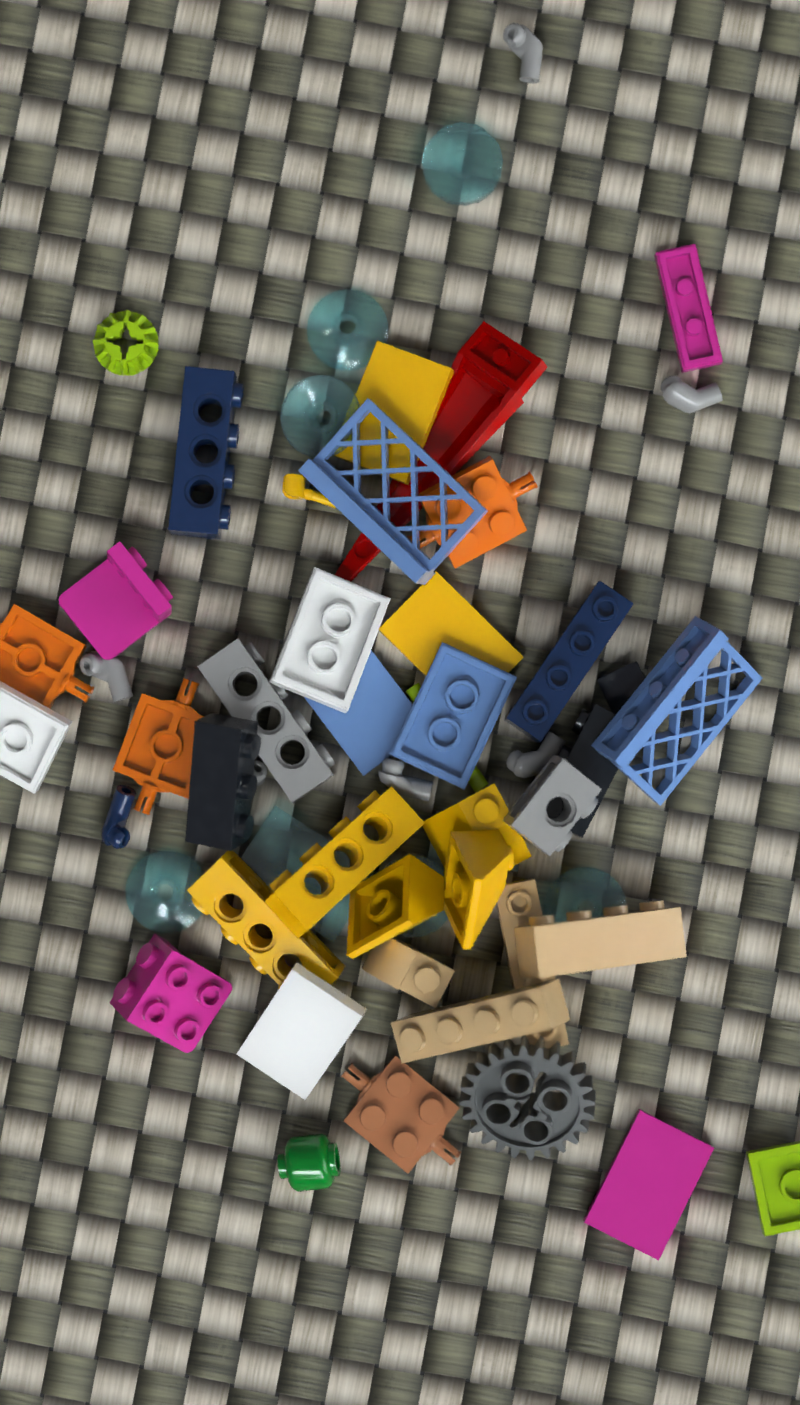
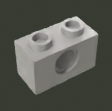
(530, 815)

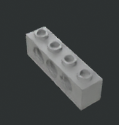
(222, 672)

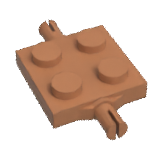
(401, 1114)

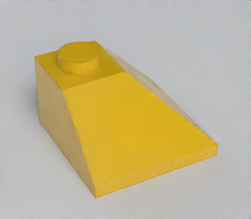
(477, 812)
(474, 880)
(392, 903)

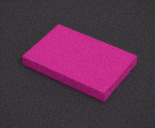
(648, 1184)

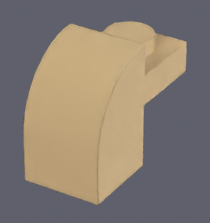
(409, 970)

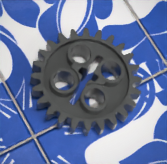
(560, 1113)

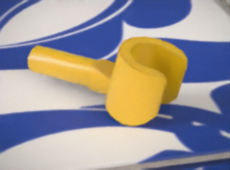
(295, 489)

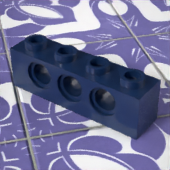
(200, 389)
(569, 662)

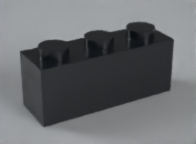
(587, 761)
(222, 781)

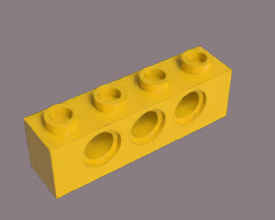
(235, 877)
(302, 909)

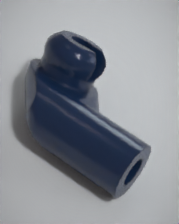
(114, 828)

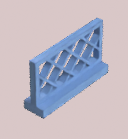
(368, 517)
(662, 695)

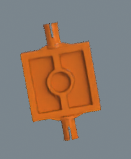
(495, 494)
(39, 658)
(160, 746)

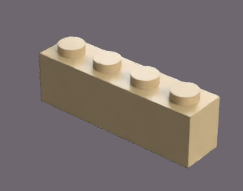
(599, 942)
(480, 1021)

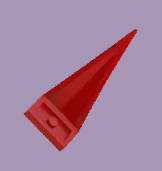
(482, 395)

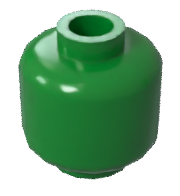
(309, 1162)

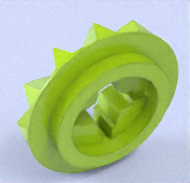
(138, 356)

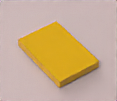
(409, 393)
(441, 615)

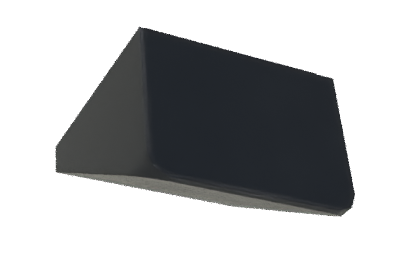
(620, 685)

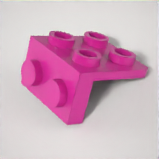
(116, 602)
(170, 995)

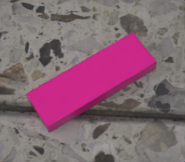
(688, 308)

